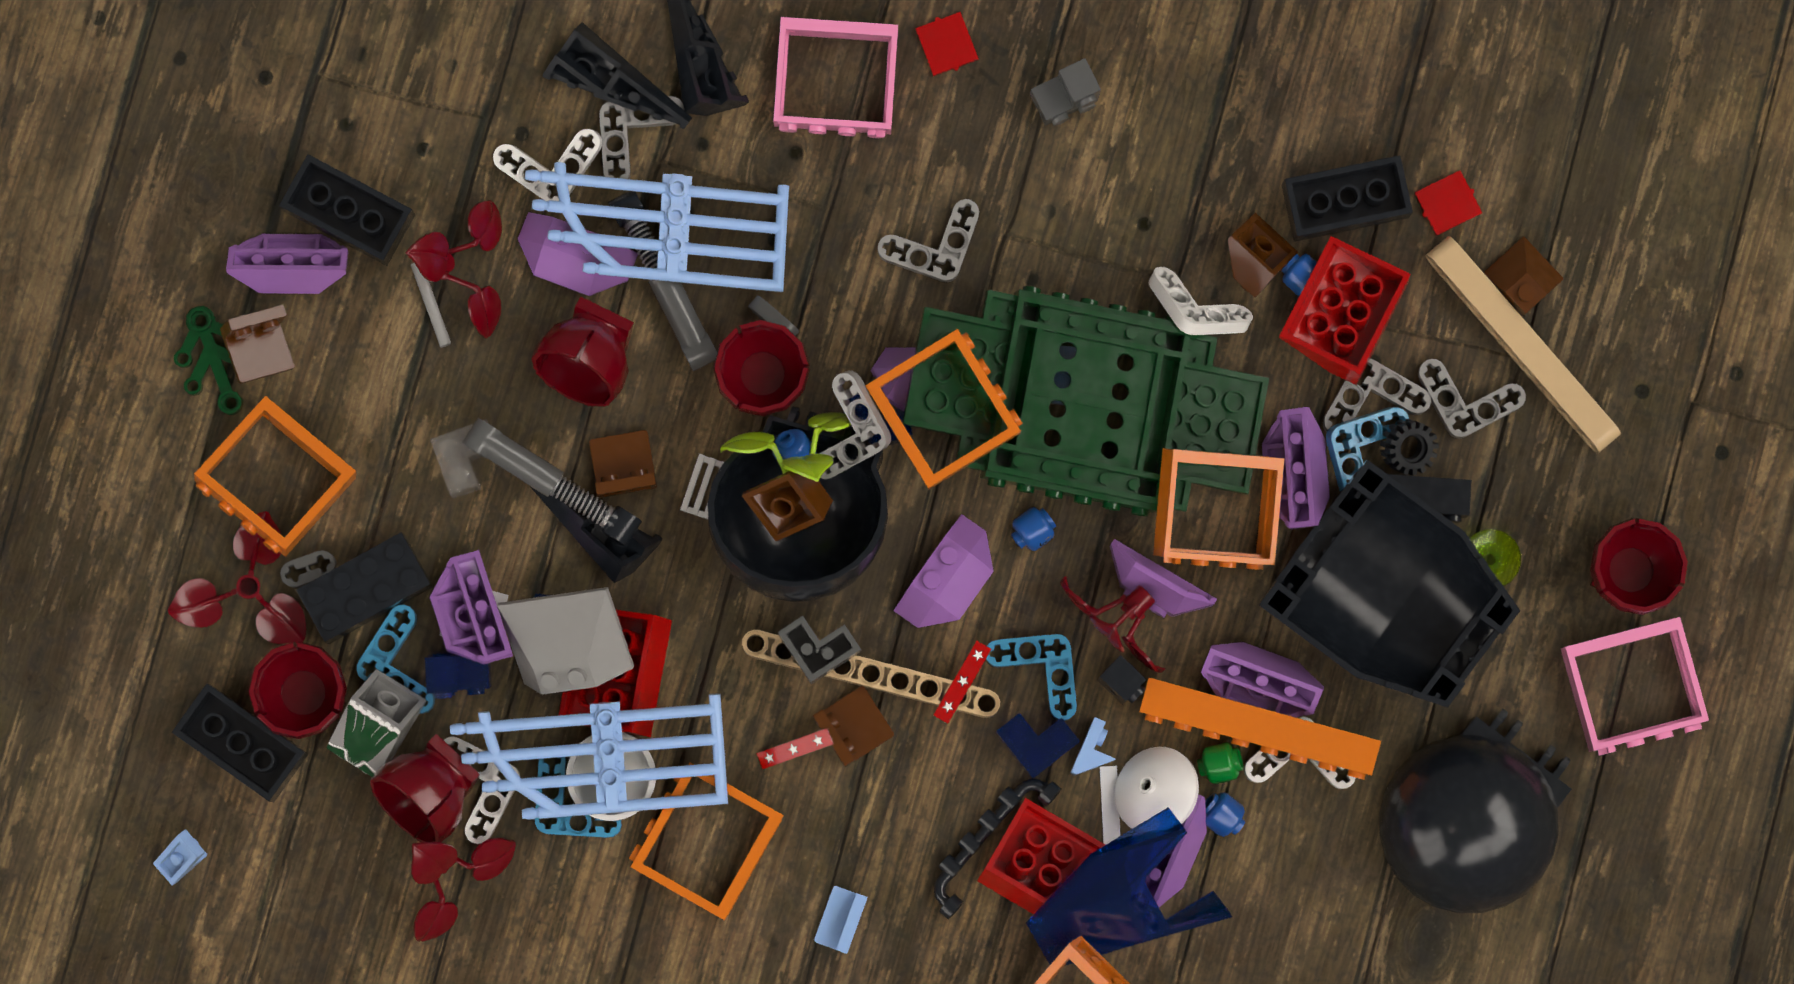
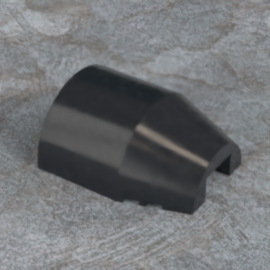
(1392, 591)

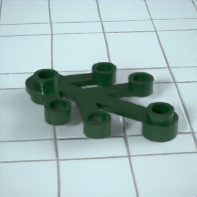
(211, 355)

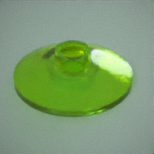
(1503, 549)

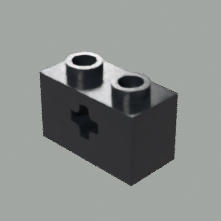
(1122, 681)

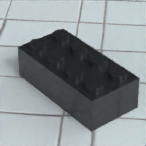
(1347, 198)
(347, 210)
(364, 588)
(239, 743)

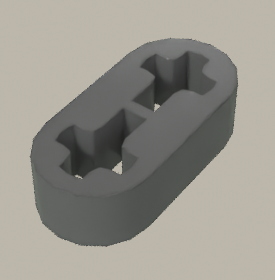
(768, 313)
(305, 562)

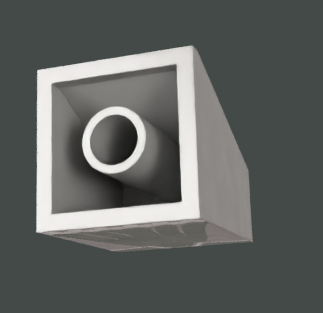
(375, 723)

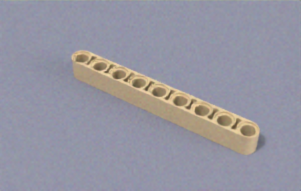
(1523, 344)
(883, 683)

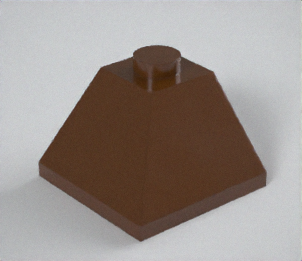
(1258, 254)
(1523, 276)
(788, 504)

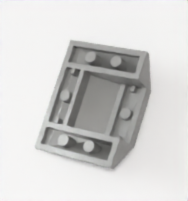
(566, 640)

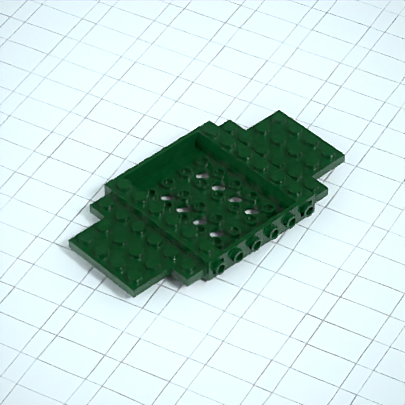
(1170, 401)

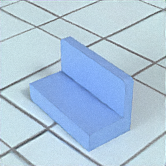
(840, 919)

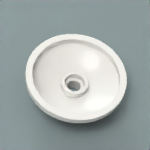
(1172, 786)
(634, 789)

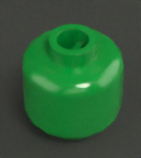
(1220, 763)

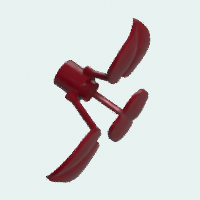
(435, 262)
(1133, 606)
(280, 620)
(434, 859)

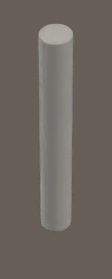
(432, 308)

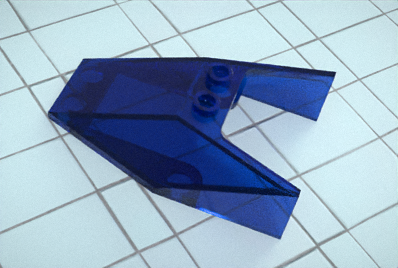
(1110, 899)

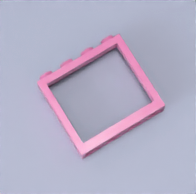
(839, 30)
(1661, 731)

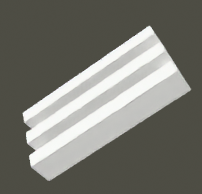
(695, 510)

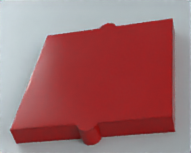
(946, 44)
(1448, 203)

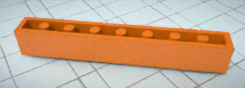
(1260, 726)

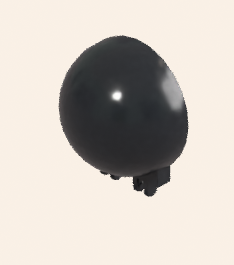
(813, 560)
(1472, 819)

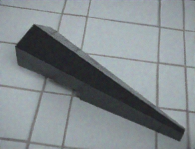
(598, 68)
(703, 76)
(611, 556)

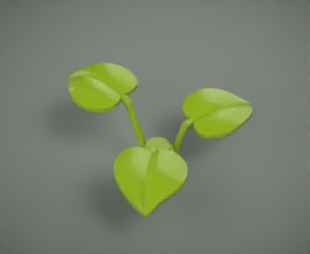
(809, 466)

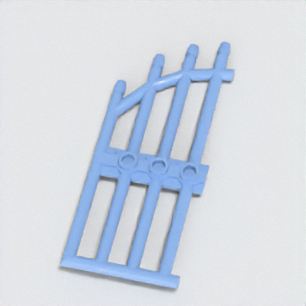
(673, 228)
(608, 756)

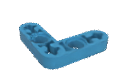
(1355, 439)
(384, 659)
(1051, 662)
(563, 826)

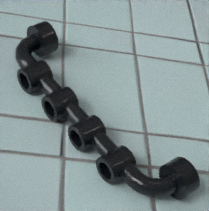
(971, 843)

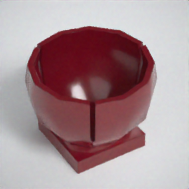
(585, 355)
(761, 368)
(1638, 566)
(297, 690)
(425, 790)

